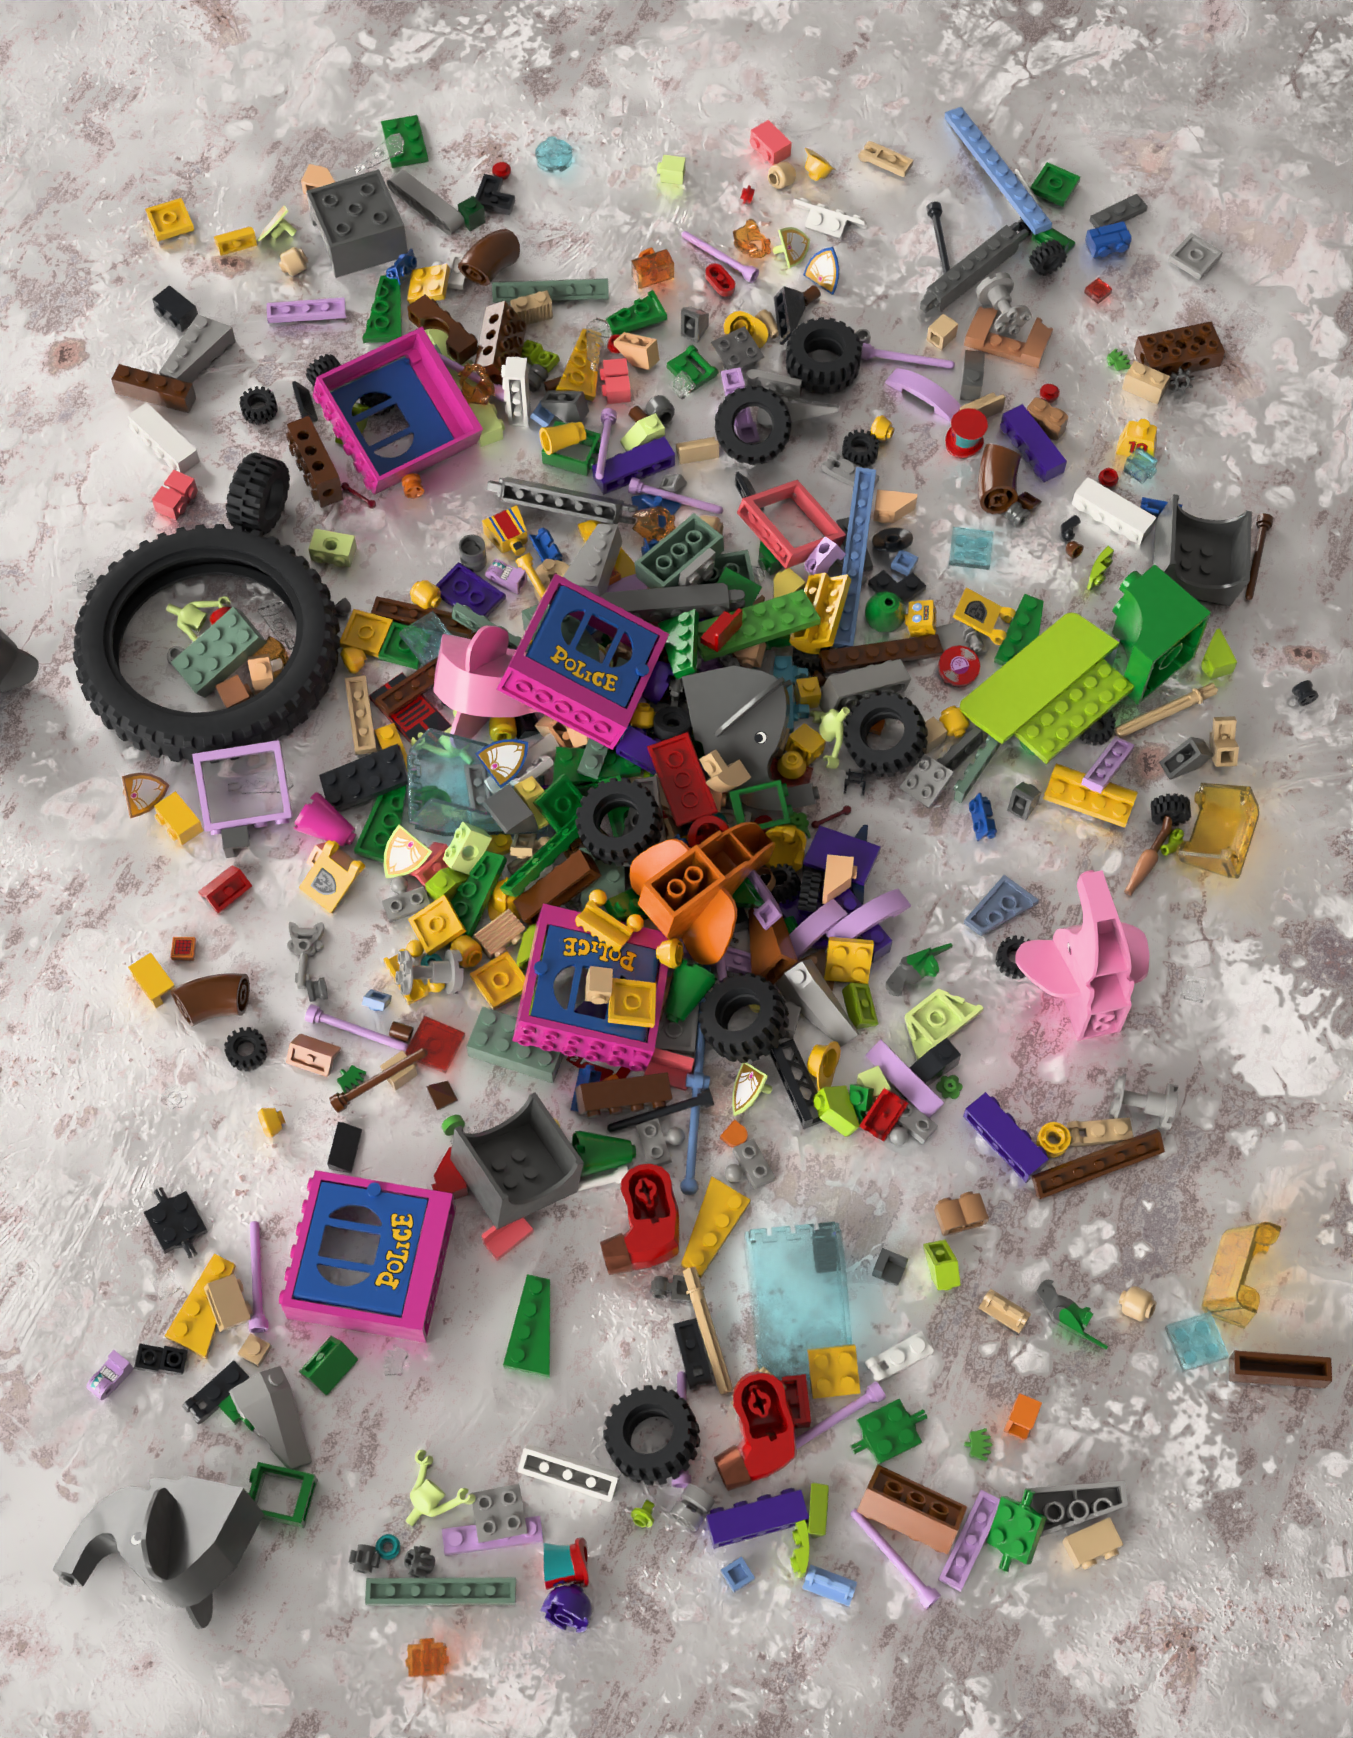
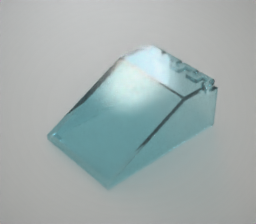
(439, 786)
(796, 1294)

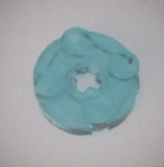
(553, 146)

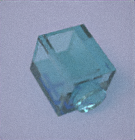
(1140, 465)

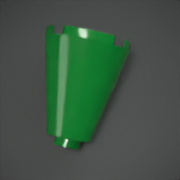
(885, 612)
(686, 990)
(602, 1151)

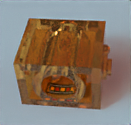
(427, 1658)

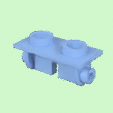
(829, 1585)

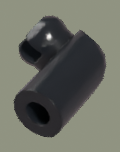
(1067, 528)

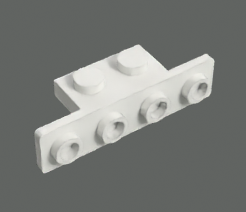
(828, 221)
(536, 763)

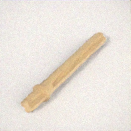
(1166, 710)
(707, 1330)

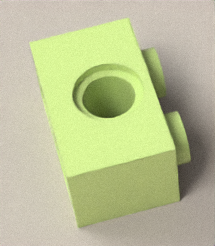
(343, 545)
(474, 839)

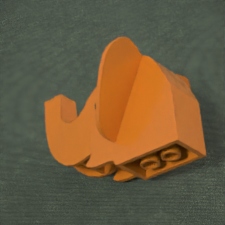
(692, 888)

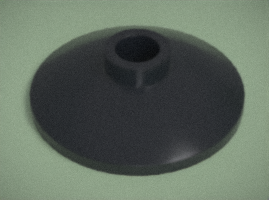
(892, 539)

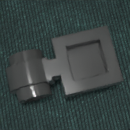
(661, 1287)

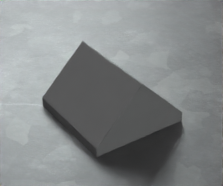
(510, 812)

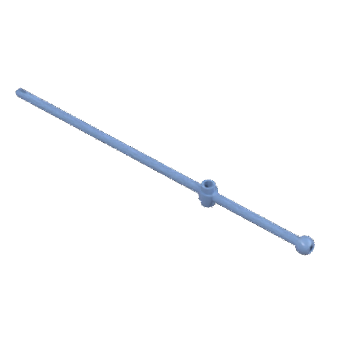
(698, 1082)

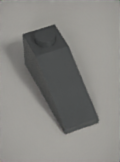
(972, 375)

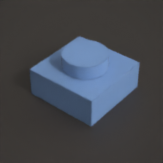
(542, 415)
(904, 562)
(376, 1000)
(737, 1574)

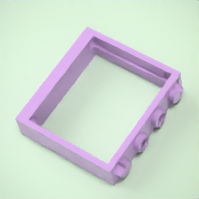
(258, 821)

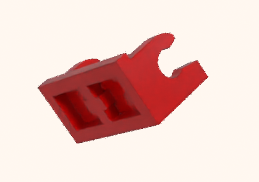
(884, 1114)
(798, 1399)

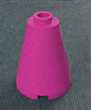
(324, 822)

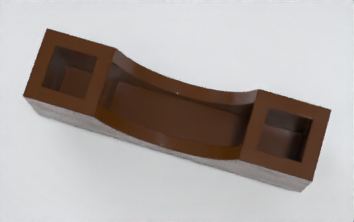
(428, 314)

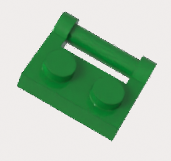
(682, 363)

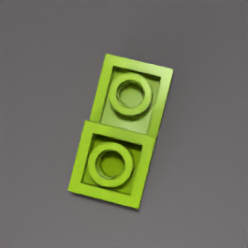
(537, 355)
(1099, 568)
(800, 1555)

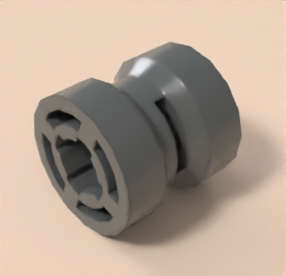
(536, 376)

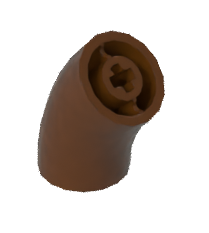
(490, 256)
(998, 478)
(212, 997)

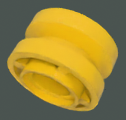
(1058, 1131)

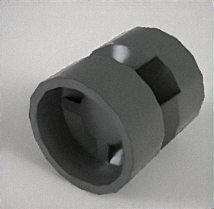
(473, 552)

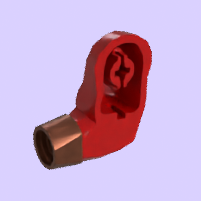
(652, 1222)
(766, 1432)

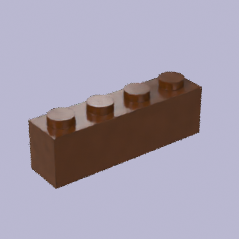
(153, 388)
(558, 886)
(623, 1094)
(1280, 1369)

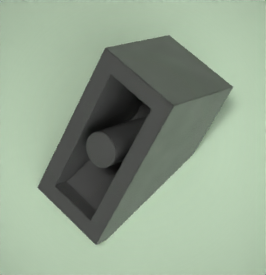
(693, 323)
(566, 405)
(1186, 758)
(1023, 800)

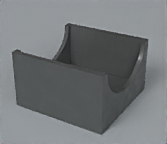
(358, 222)
(1203, 554)
(518, 1164)

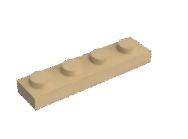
(360, 715)

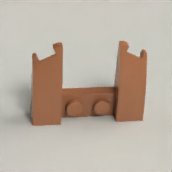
(1027, 353)

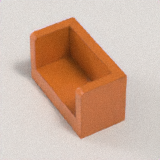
(1022, 1416)

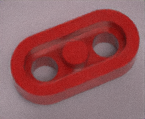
(723, 282)

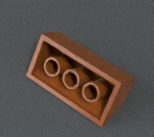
(912, 1509)

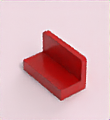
(722, 630)
(225, 888)

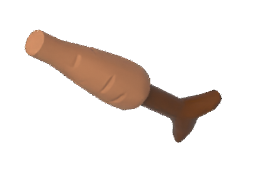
(1149, 857)

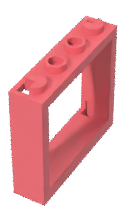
(772, 537)

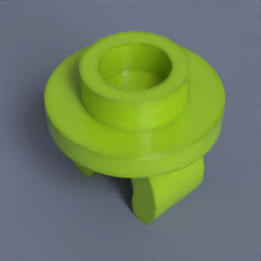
(642, 1516)

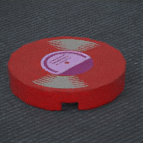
(959, 666)

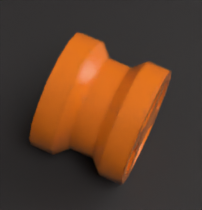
(412, 485)

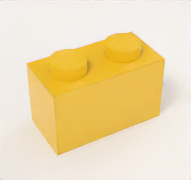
(178, 818)

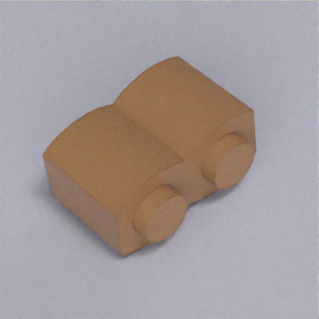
(1050, 419)
(961, 1213)

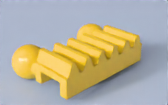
(606, 926)
(418, 989)

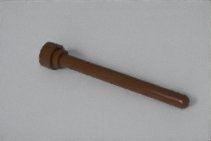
(1263, 523)
(340, 1100)

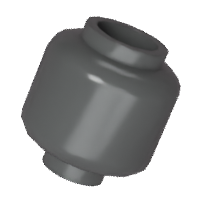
(662, 407)

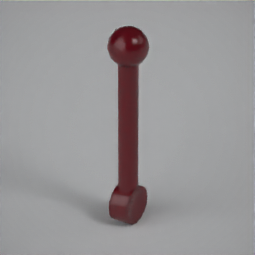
(371, 503)
(846, 810)

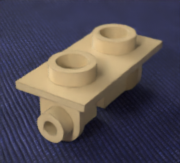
(1004, 1311)

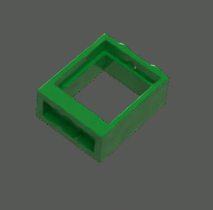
(573, 465)
(782, 792)
(305, 1496)

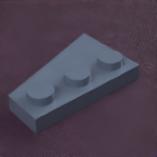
(999, 906)

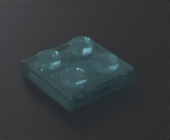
(971, 548)
(425, 637)
(1196, 1341)

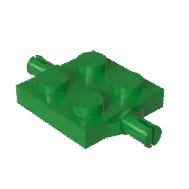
(888, 1431)
(1016, 1529)

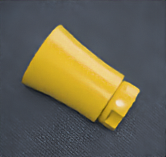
(561, 436)

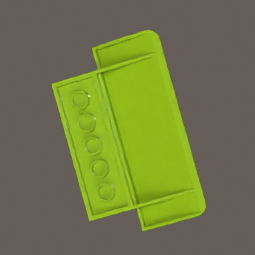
(1050, 689)

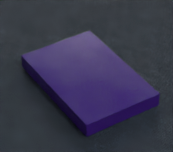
(469, 589)
(836, 843)

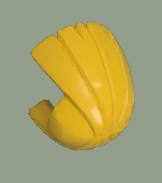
(788, 846)

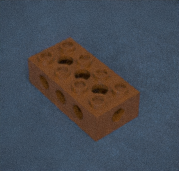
(500, 338)
(1184, 347)
(312, 456)

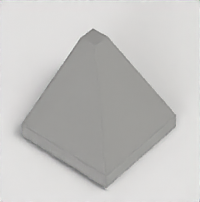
(672, 482)

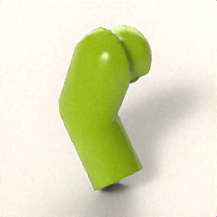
(1175, 839)

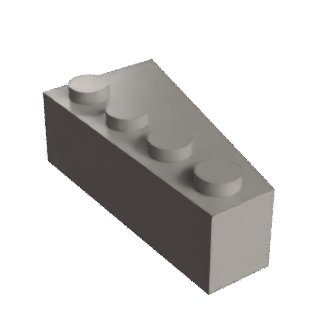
(197, 349)
(596, 559)
(850, 687)
(1077, 1503)

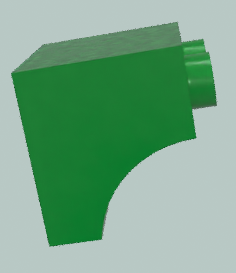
(1157, 628)

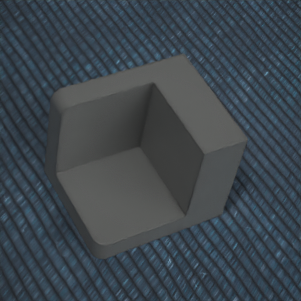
(234, 838)
(890, 1267)

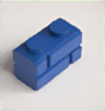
(1108, 239)

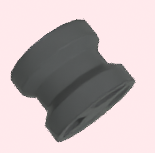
(1017, 514)
(317, 989)

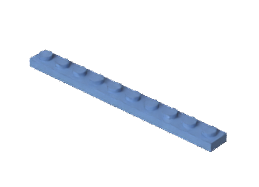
(998, 171)
(855, 553)

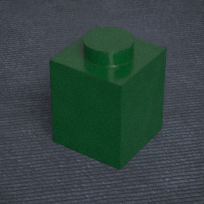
(472, 212)

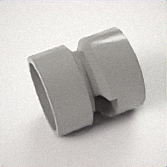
(697, 1500)

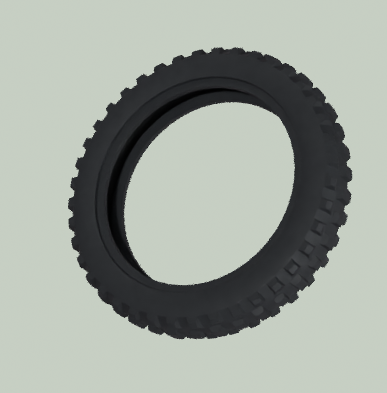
(186, 556)

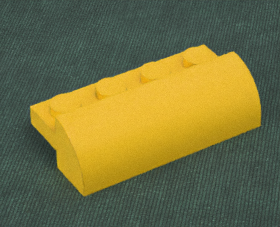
(828, 599)
(1111, 805)

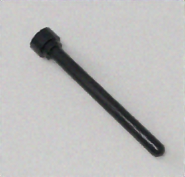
(934, 211)
(702, 1099)

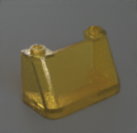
(1221, 829)
(1225, 1290)

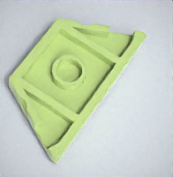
(938, 1019)

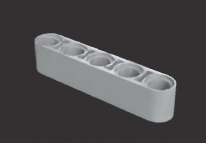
(425, 202)

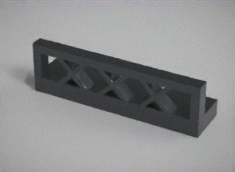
(793, 1085)

